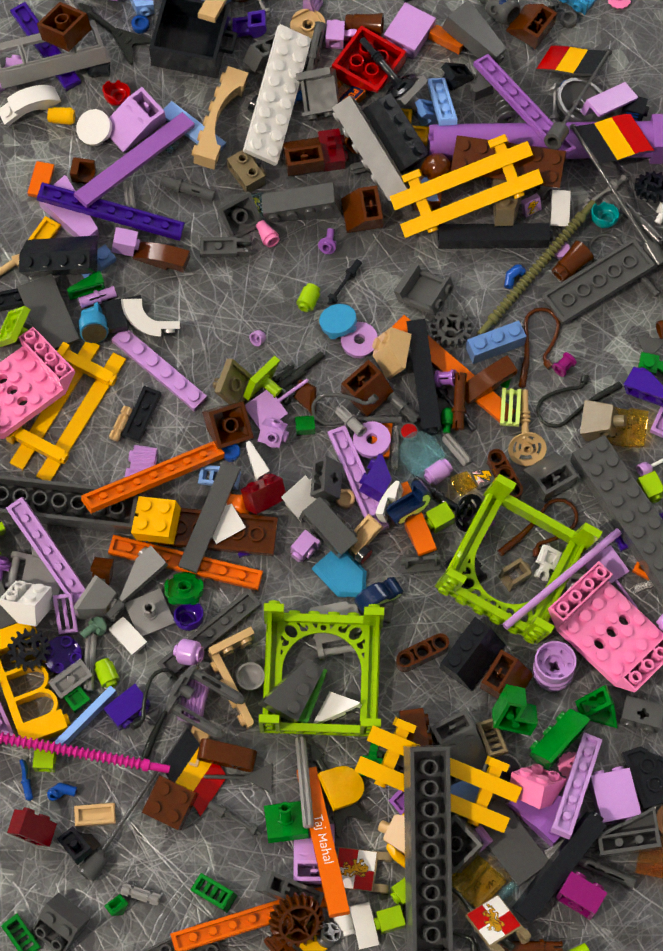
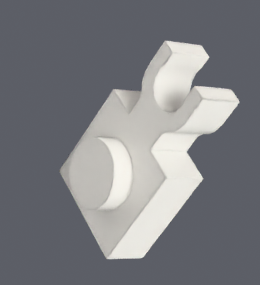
(548, 559)

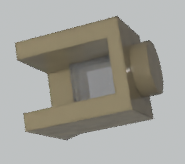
(515, 574)

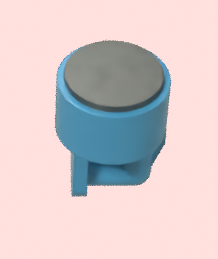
(93, 324)

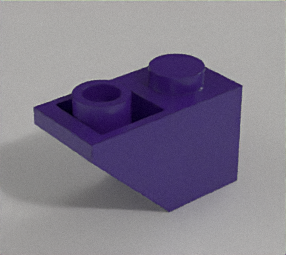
(377, 480)

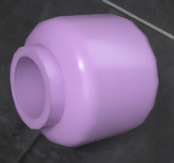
(188, 652)

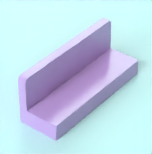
(609, 100)

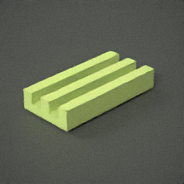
(511, 392)

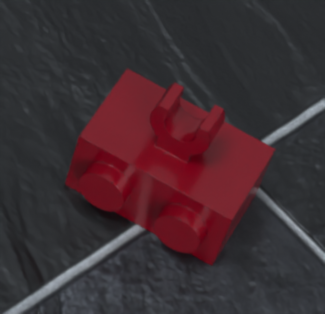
(332, 149)
(263, 493)
(32, 827)

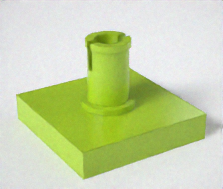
(13, 325)
(263, 378)

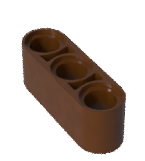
(504, 467)
(417, 660)
(227, 755)

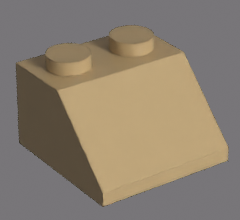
(391, 351)

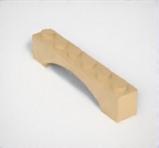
(232, 85)

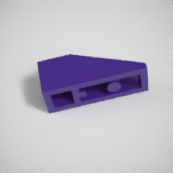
(644, 385)

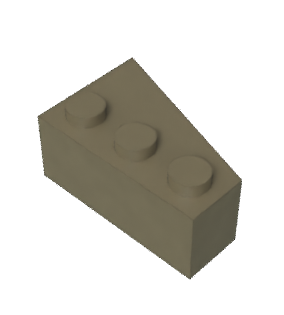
(505, 210)

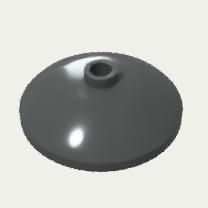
(568, 94)

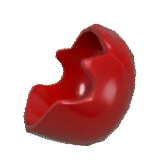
(116, 92)

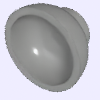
(250, 676)

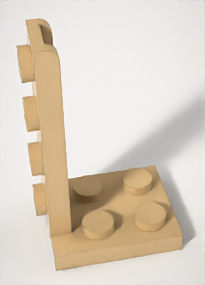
(226, 648)

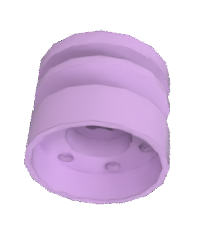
(550, 656)

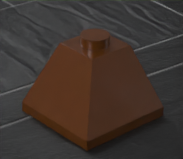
(228, 424)

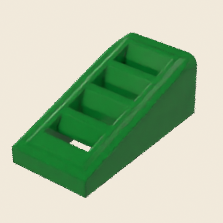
(86, 286)
(227, 902)
(10, 921)

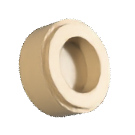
(346, 499)

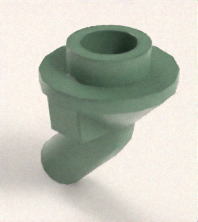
(96, 625)

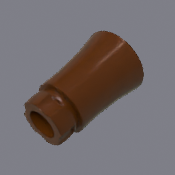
(372, 22)
(572, 261)

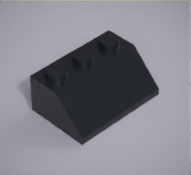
(472, 654)

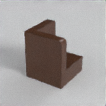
(82, 170)
(103, 569)

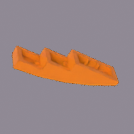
(418, 529)

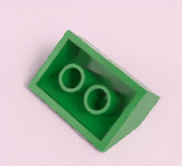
(558, 738)

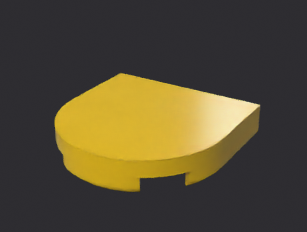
(341, 786)

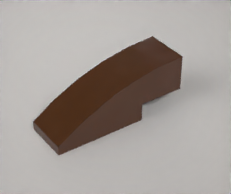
(162, 256)
(489, 379)

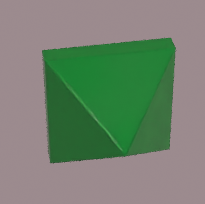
(116, 906)

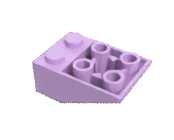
(135, 119)
(305, 862)

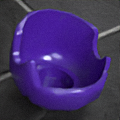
(188, 616)

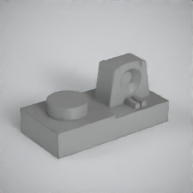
(70, 678)

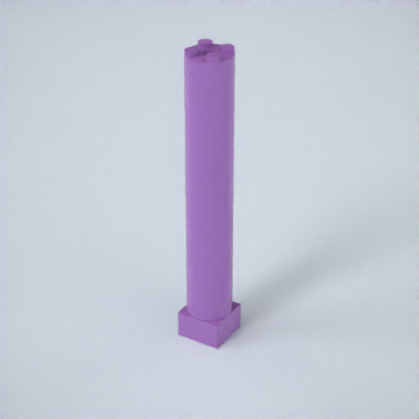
(443, 138)

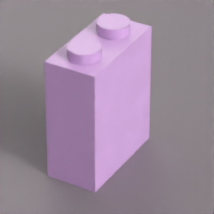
(410, 29)
(614, 795)

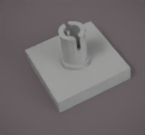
(410, 97)
(150, 613)

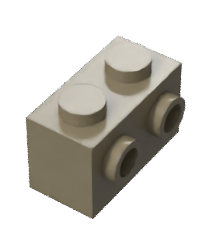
(246, 171)

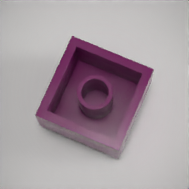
(581, 895)

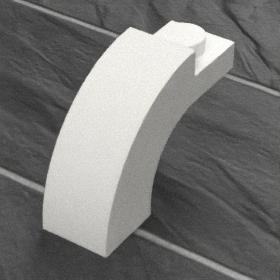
(27, 100)
(137, 317)

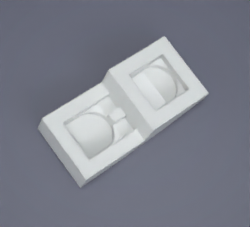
(560, 208)
(392, 494)
(127, 636)
(364, 925)

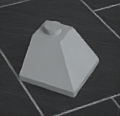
(95, 600)

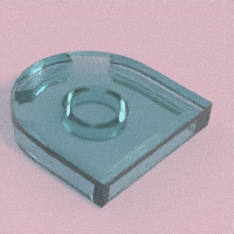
(419, 451)

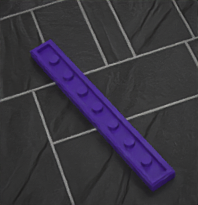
(112, 212)

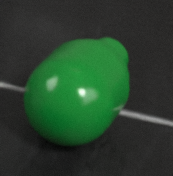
(446, 420)

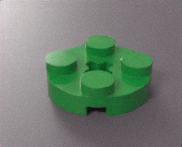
(177, 595)

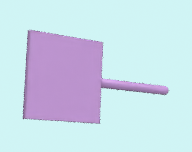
(267, 406)
(614, 564)

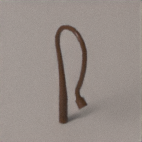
(547, 363)
(516, 539)

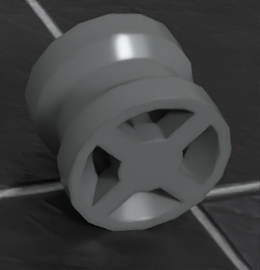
(332, 931)

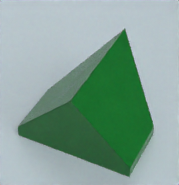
(598, 707)

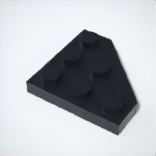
(646, 775)

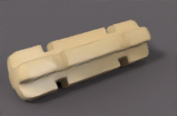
(120, 423)

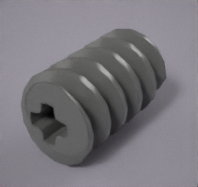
(504, 111)

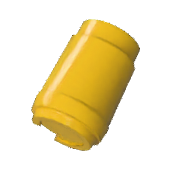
(61, 115)

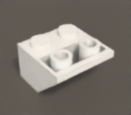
(27, 602)

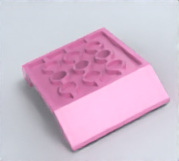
(37, 375)
(594, 607)

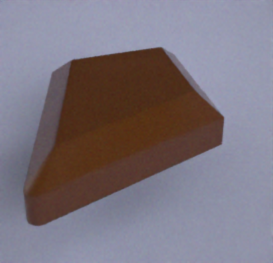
(306, 395)

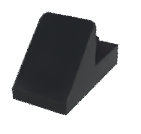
(456, 75)

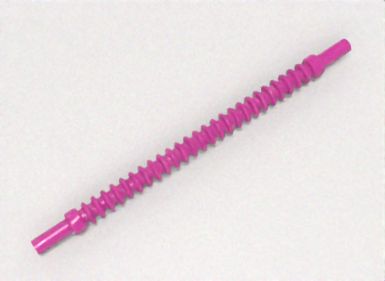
(144, 764)

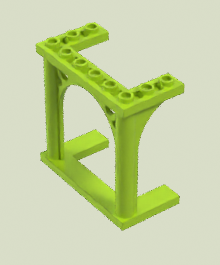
(450, 583)
(370, 625)

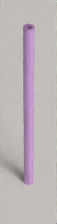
(561, 579)

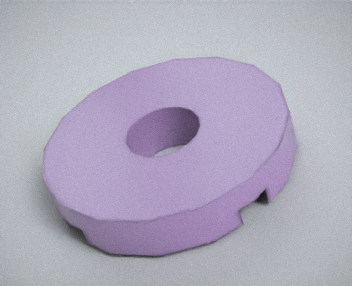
(356, 350)
(380, 446)

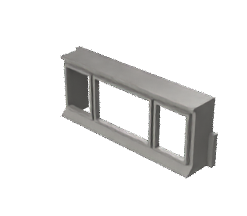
(52, 65)

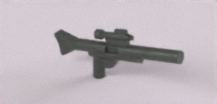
(289, 376)

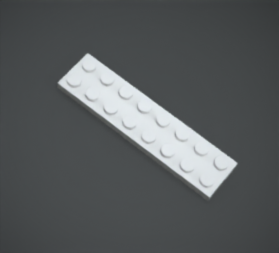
(277, 95)

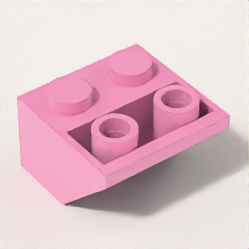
(538, 785)

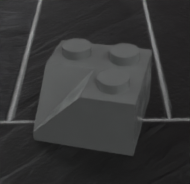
(464, 844)

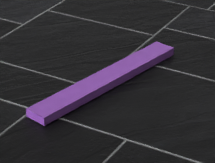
(518, 99)
(134, 160)

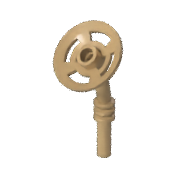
(524, 440)

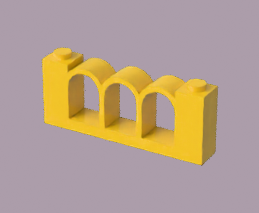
(45, 726)

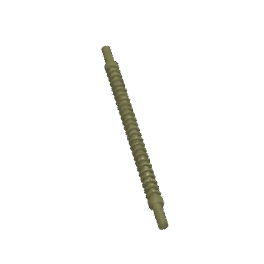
(493, 318)

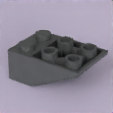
(462, 738)

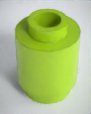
(308, 297)
(106, 673)

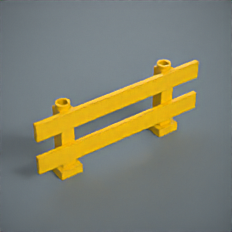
(420, 191)
(59, 453)
(488, 781)

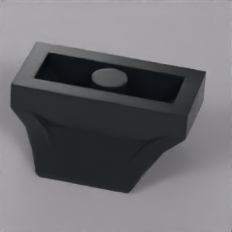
(78, 844)

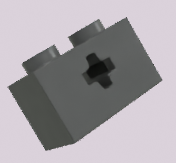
(326, 479)
(651, 712)

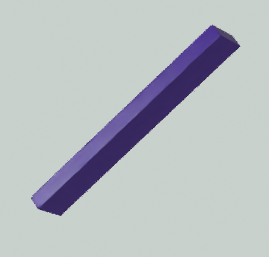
(28, 23)

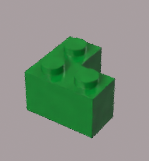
(513, 712)

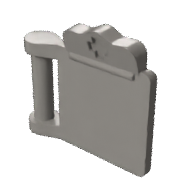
(34, 571)
(323, 638)

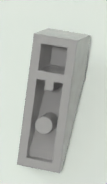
(145, 568)

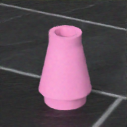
(268, 234)

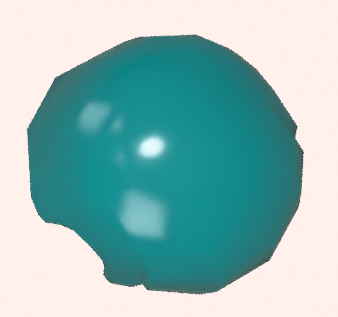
(604, 215)

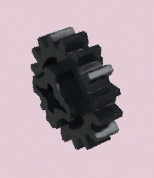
(650, 186)
(32, 643)

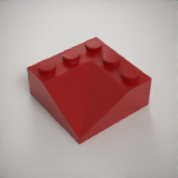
(359, 70)

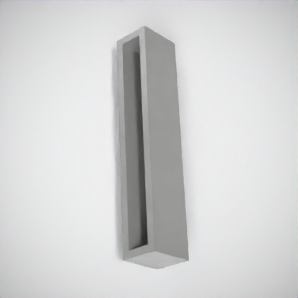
(369, 146)

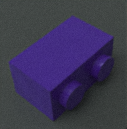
(126, 707)

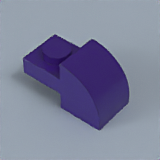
(253, 24)

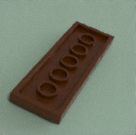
(548, 161)
(255, 539)

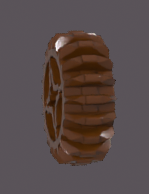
(301, 909)

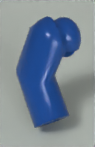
(516, 270)
(61, 789)

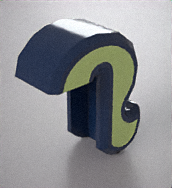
(410, 504)
(378, 593)

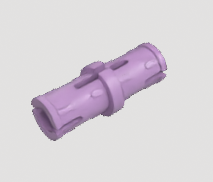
(109, 293)

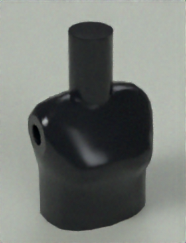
(98, 70)

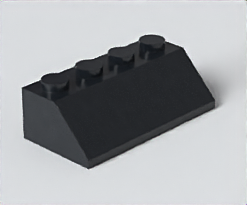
(396, 132)
(59, 256)

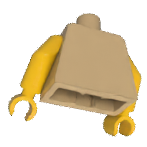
(394, 837)

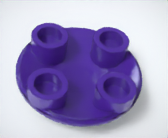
(63, 654)

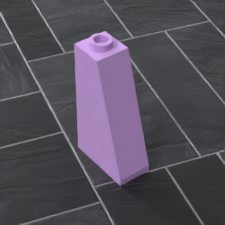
(73, 222)

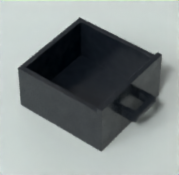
(190, 43)

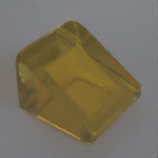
(463, 483)

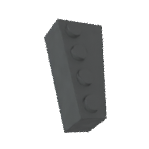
(303, 203)

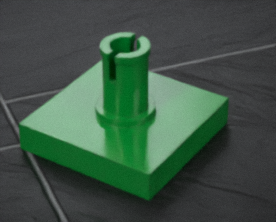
(284, 822)

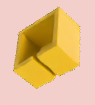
(156, 520)

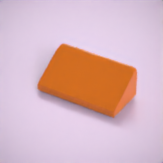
(444, 39)

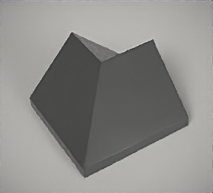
(238, 214)

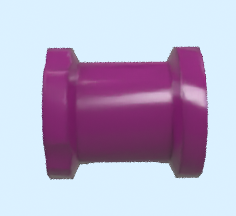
(564, 364)

